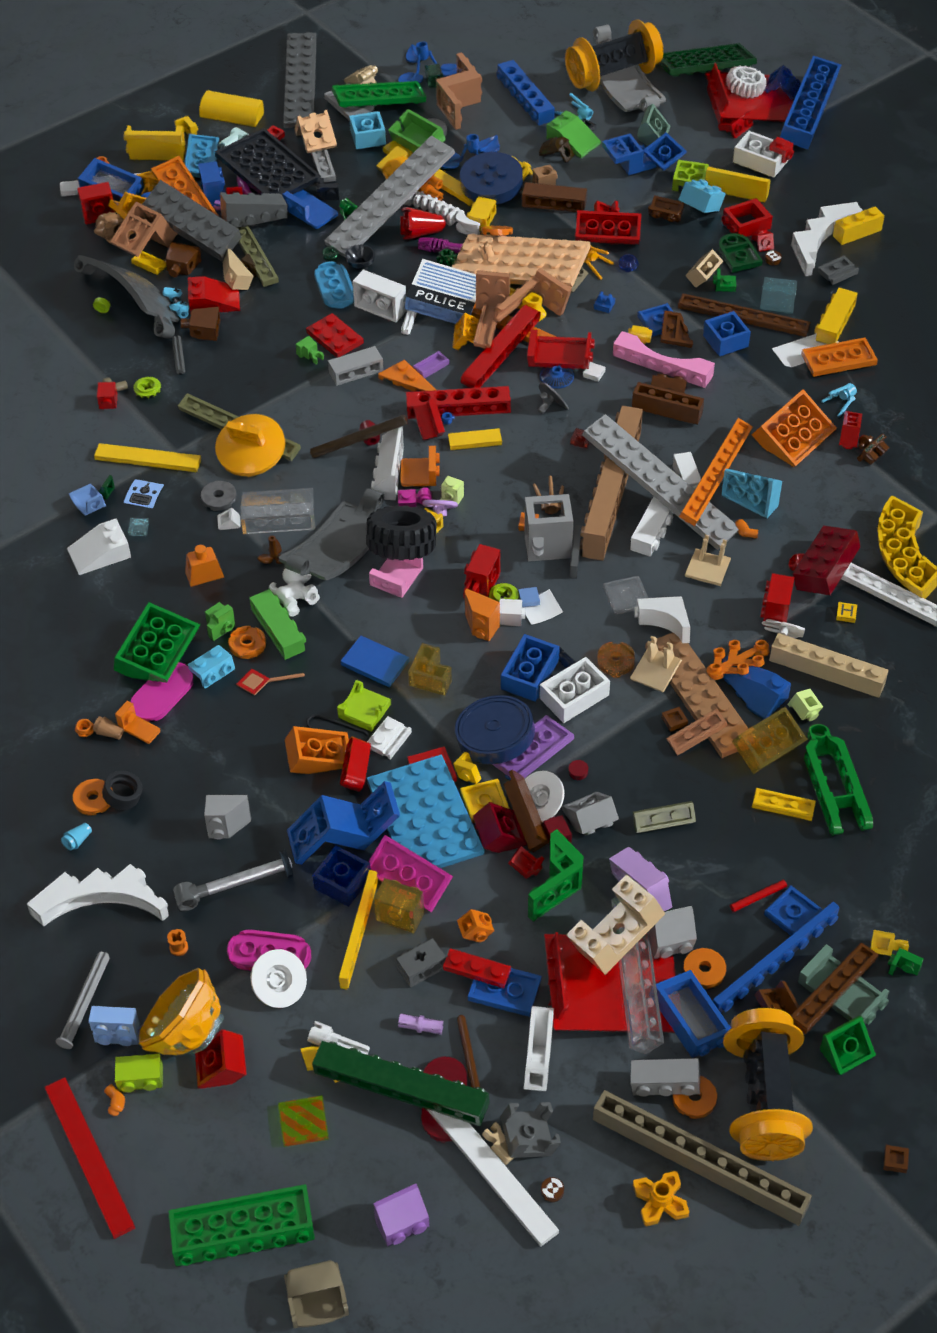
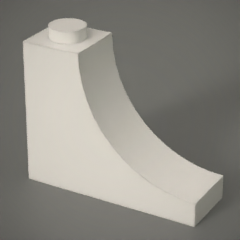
(664, 613)

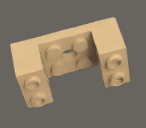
(636, 912)

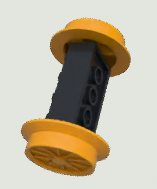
(588, 63)
(772, 1127)

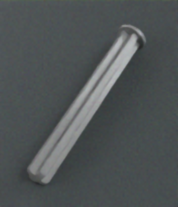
(83, 1001)

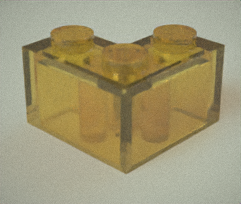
(428, 672)

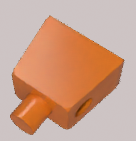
(202, 566)

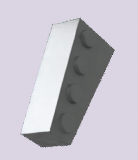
(252, 208)

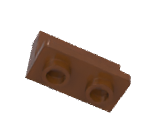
(666, 208)
(676, 384)
(777, 998)

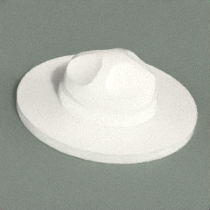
(546, 793)
(278, 978)

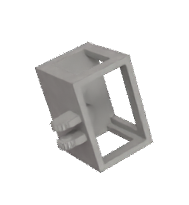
(550, 536)

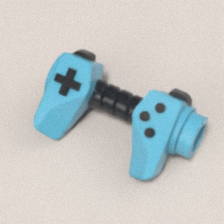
(175, 295)

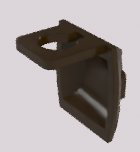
(557, 144)

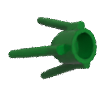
(347, 207)

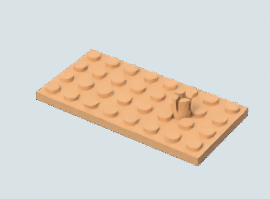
(522, 257)

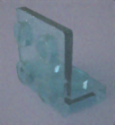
(778, 295)

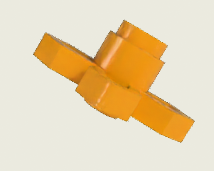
(660, 1198)

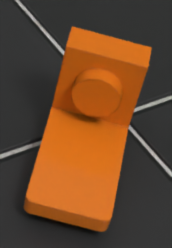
(135, 725)

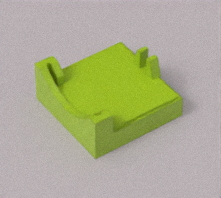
(688, 171)
(363, 707)

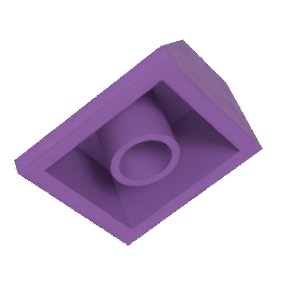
(401, 1215)

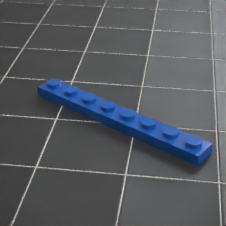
(772, 961)

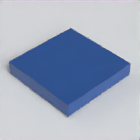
(653, 318)
(792, 910)

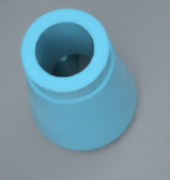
(73, 838)

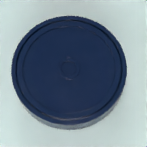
(491, 176)
(495, 729)

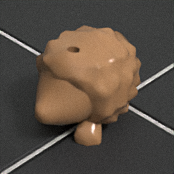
(108, 225)

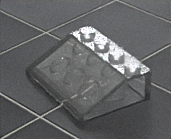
(277, 510)

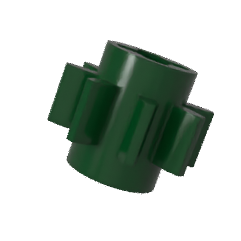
(446, 257)

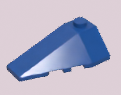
(759, 689)

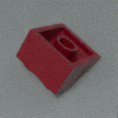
(498, 828)

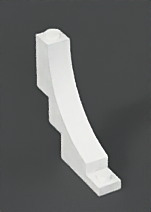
(817, 230)

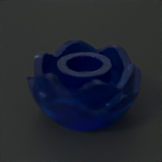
(628, 262)

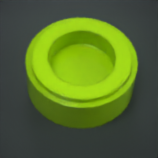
(101, 305)

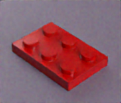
(335, 335)

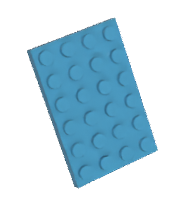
(431, 813)

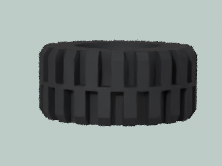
(401, 532)

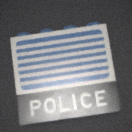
(441, 292)

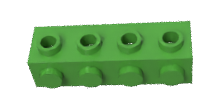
(278, 624)

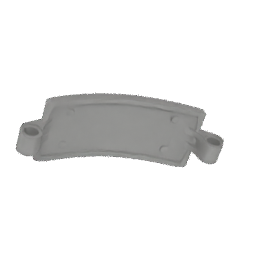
(628, 86)

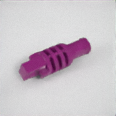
(435, 245)

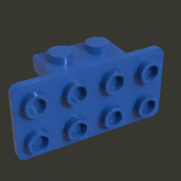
(309, 208)

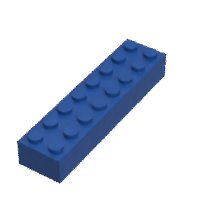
(810, 102)

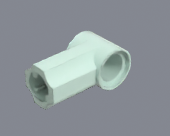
(235, 135)

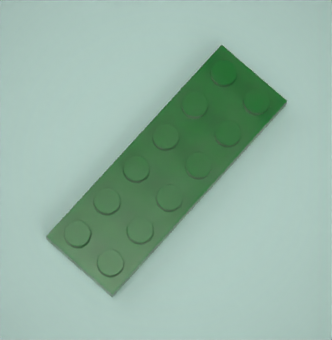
(378, 94)

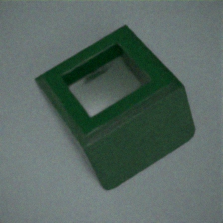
(107, 487)

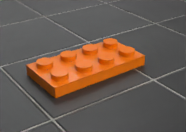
(839, 357)

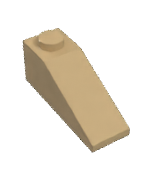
(235, 272)

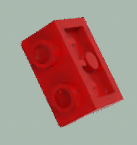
(736, 126)

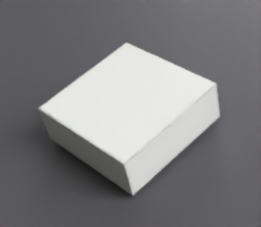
(594, 372)

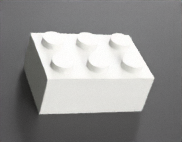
(754, 153)
(379, 296)
(574, 689)

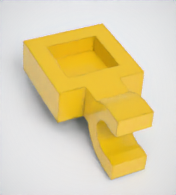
(884, 943)

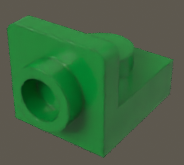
(724, 283)
(907, 961)

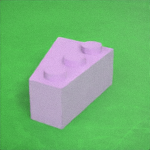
(643, 873)

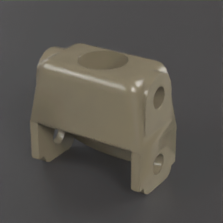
(316, 1294)

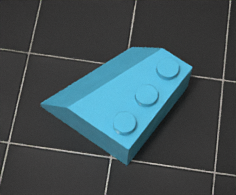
(752, 491)

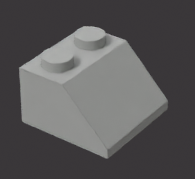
(591, 812)
(226, 815)
(673, 933)

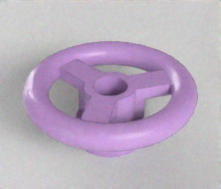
(440, 506)

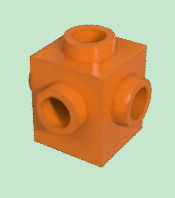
(475, 925)

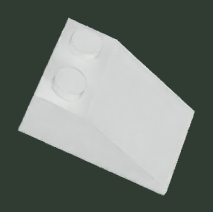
(99, 547)

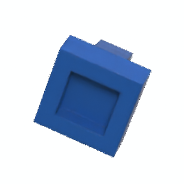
(604, 303)

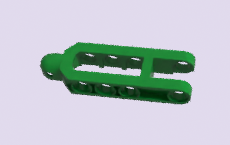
(822, 744)

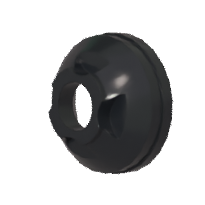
(360, 253)

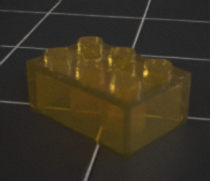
(769, 740)

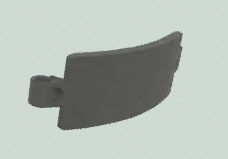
(143, 291)
(337, 542)

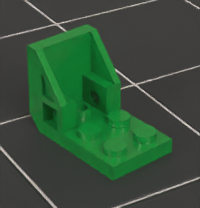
(564, 877)

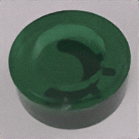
(330, 253)

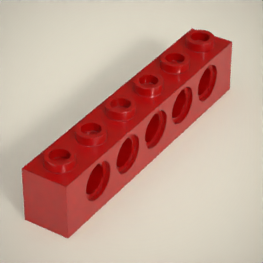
(463, 401)

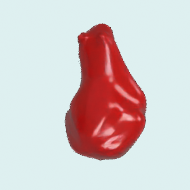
(794, 560)

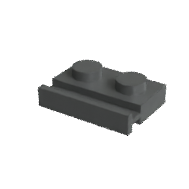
(838, 270)

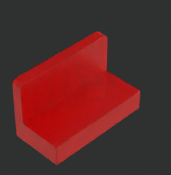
(429, 420)

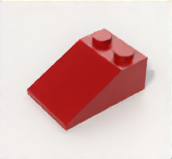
(209, 293)

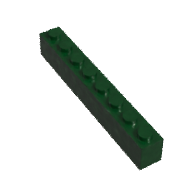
(401, 1082)

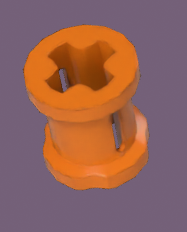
(177, 941)

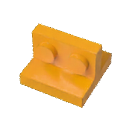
(126, 203)

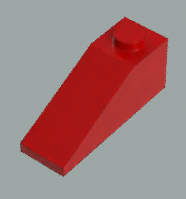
(850, 430)

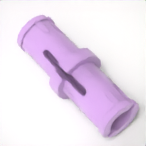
(420, 1024)

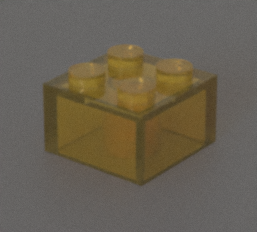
(399, 905)

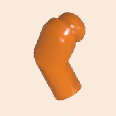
(744, 530)
(117, 1100)

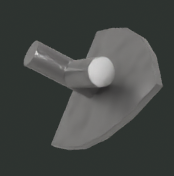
(548, 396)

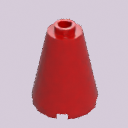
(419, 223)

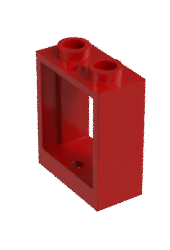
(762, 217)

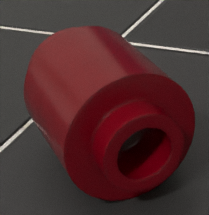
(371, 441)

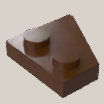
(674, 330)

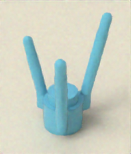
(583, 111)
(845, 393)

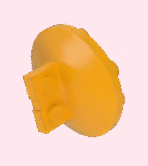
(250, 445)

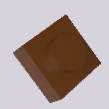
(674, 719)
(896, 1159)

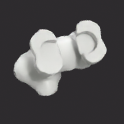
(295, 590)

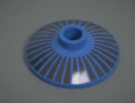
(557, 376)

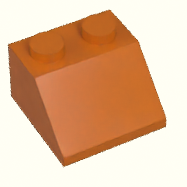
(482, 615)

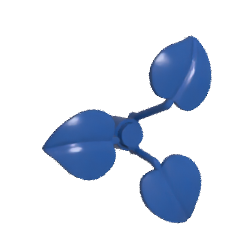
(419, 53)
(473, 146)

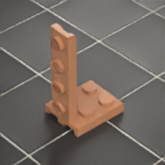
(490, 290)
(553, 294)

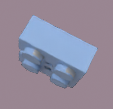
(114, 1025)

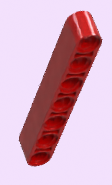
(501, 347)

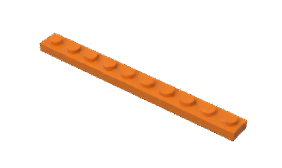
(715, 472)

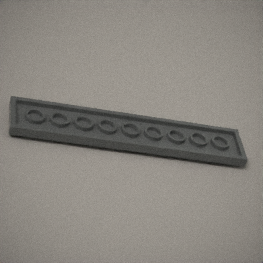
(300, 77)

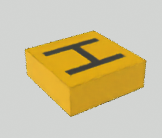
(846, 612)

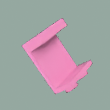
(396, 575)

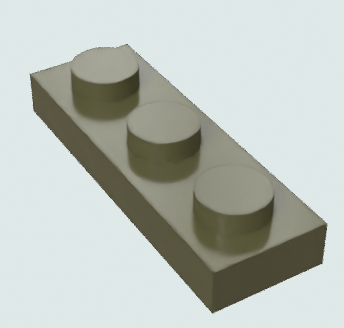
(664, 816)

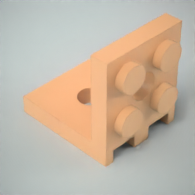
(308, 125)

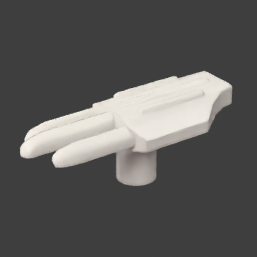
(784, 628)

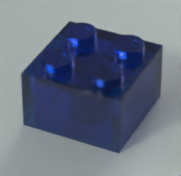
(341, 875)

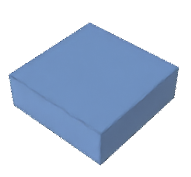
(529, 597)

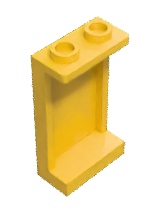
(155, 144)

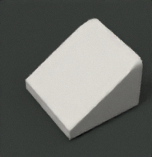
(229, 520)

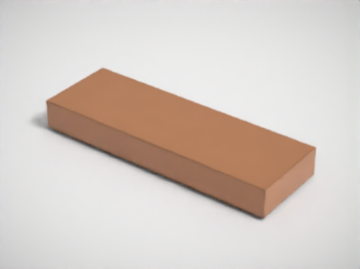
(697, 732)

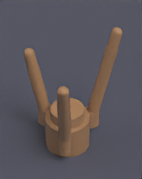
(550, 508)

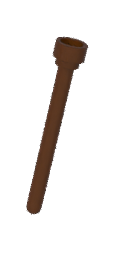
(468, 1053)

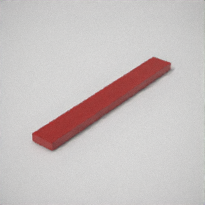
(90, 1158)

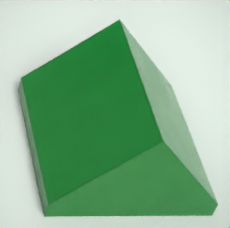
(847, 1045)

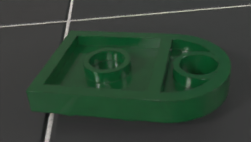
(740, 253)

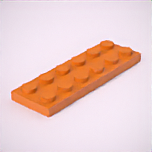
(179, 177)

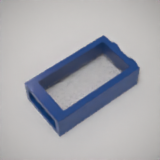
(119, 179)
(691, 1014)

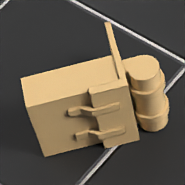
(362, 76)

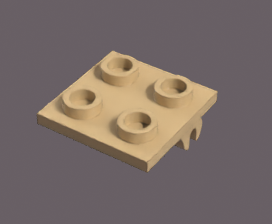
(707, 566)
(656, 667)

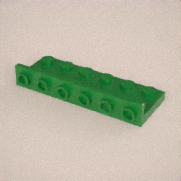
(240, 1225)

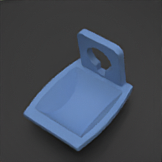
(87, 499)

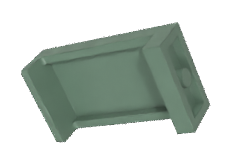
(858, 1000)

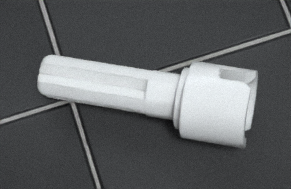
(325, 1033)

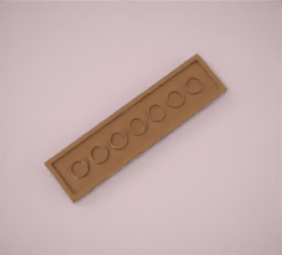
(702, 694)

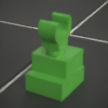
(308, 349)

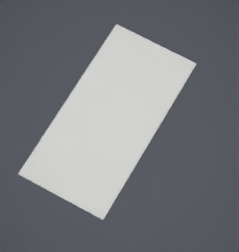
(791, 352)

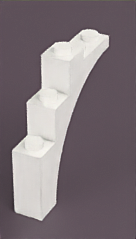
(69, 894)

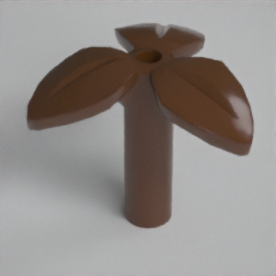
(274, 549)

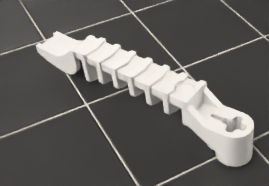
(447, 211)

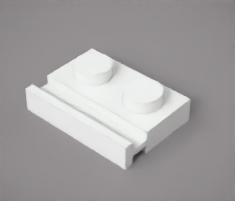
(389, 737)

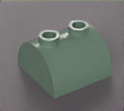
(652, 126)

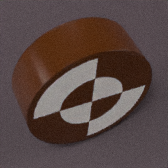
(773, 257)
(552, 1189)

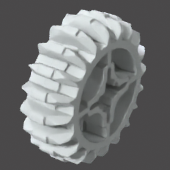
(746, 81)

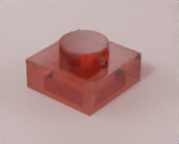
(579, 440)

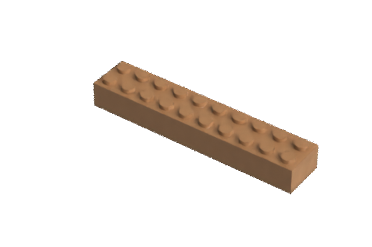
(608, 493)

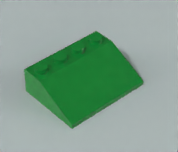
(155, 645)

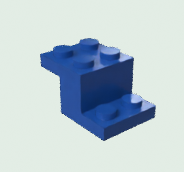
(628, 153)

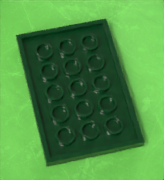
(704, 58)

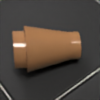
(106, 727)

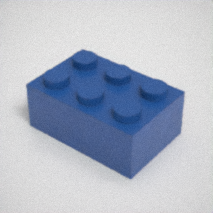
(529, 667)

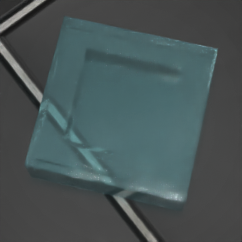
(138, 526)

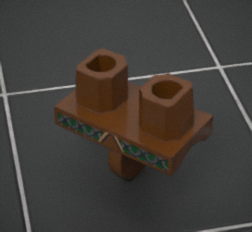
(869, 447)

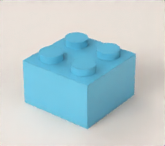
(367, 130)
(702, 196)

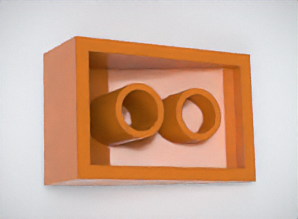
(315, 750)

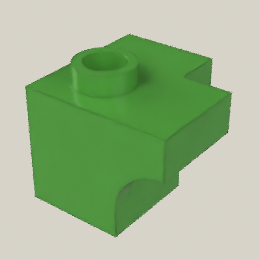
(219, 620)

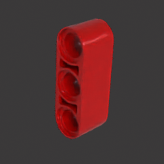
(355, 764)

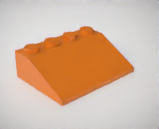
(795, 429)

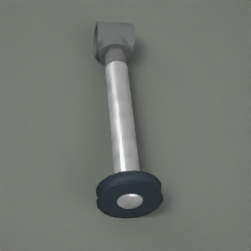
(188, 895)

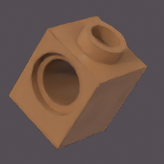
(544, 175)

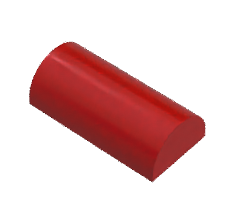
(608, 227)

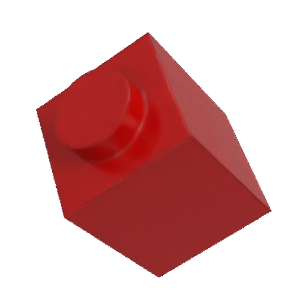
(107, 395)

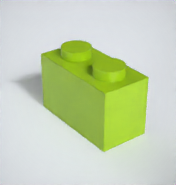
(139, 1072)

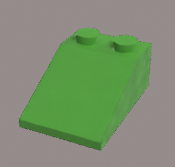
(573, 128)

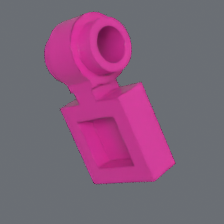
(410, 498)

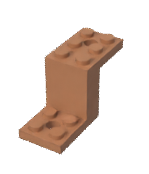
(458, 90)
(147, 225)

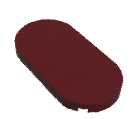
(451, 1070)

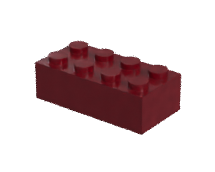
(826, 560)

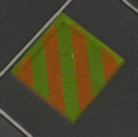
(303, 1121)

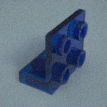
(785, 80)

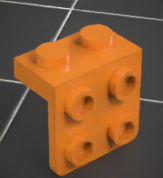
(420, 470)

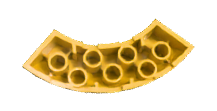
(900, 549)

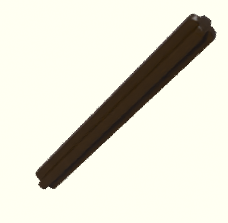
(358, 436)

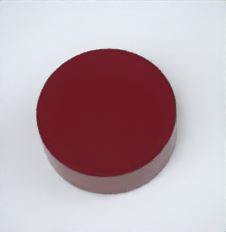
(578, 769)

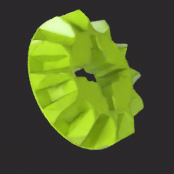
(145, 382)
(503, 589)

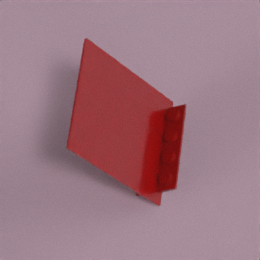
(768, 106)
(584, 995)

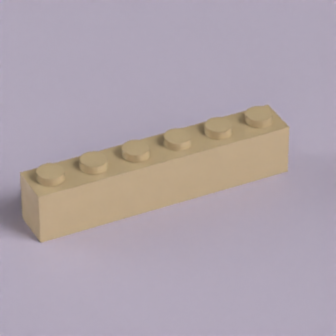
(828, 665)

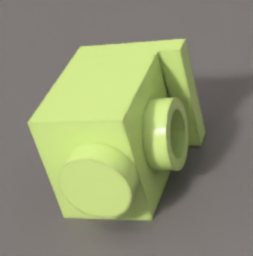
(452, 489)
(806, 705)

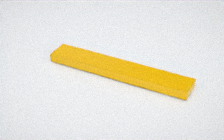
(147, 457)
(358, 930)

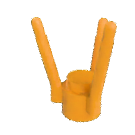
(593, 255)

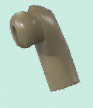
(120, 385)

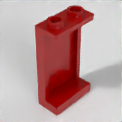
(560, 351)

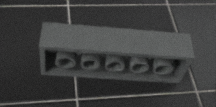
(193, 220)

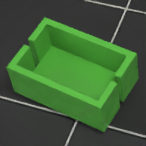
(415, 132)

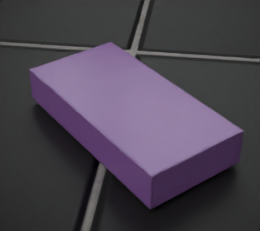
(431, 364)

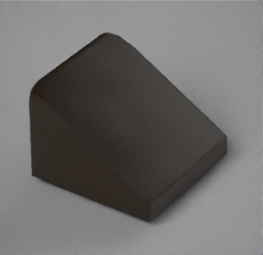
(249, 264)

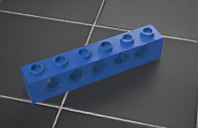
(525, 92)

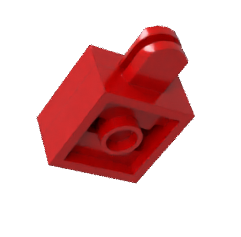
(482, 570)

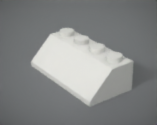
(389, 464)

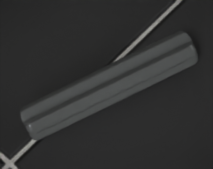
(178, 355)

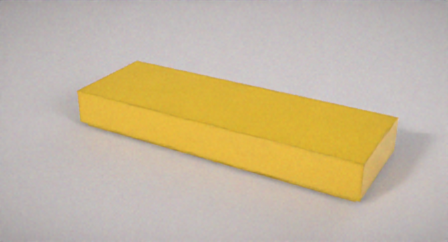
(474, 439)
(783, 804)

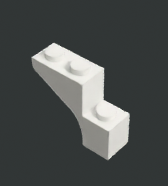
(539, 1048)

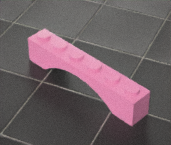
(633, 350)

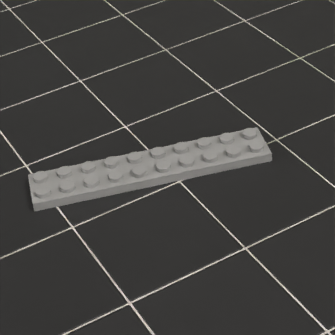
(390, 195)
(657, 478)

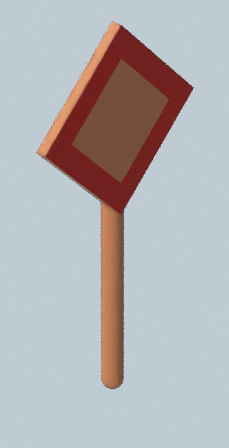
(255, 681)

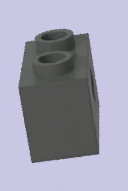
(420, 962)

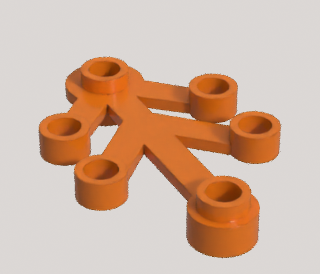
(718, 669)

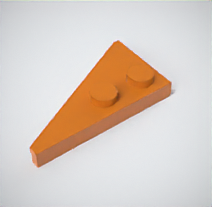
(406, 376)

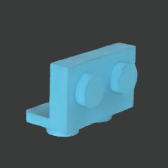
(212, 666)

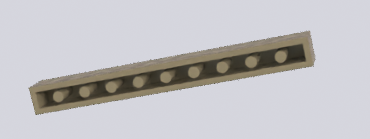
(702, 1157)

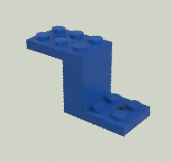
(343, 822)

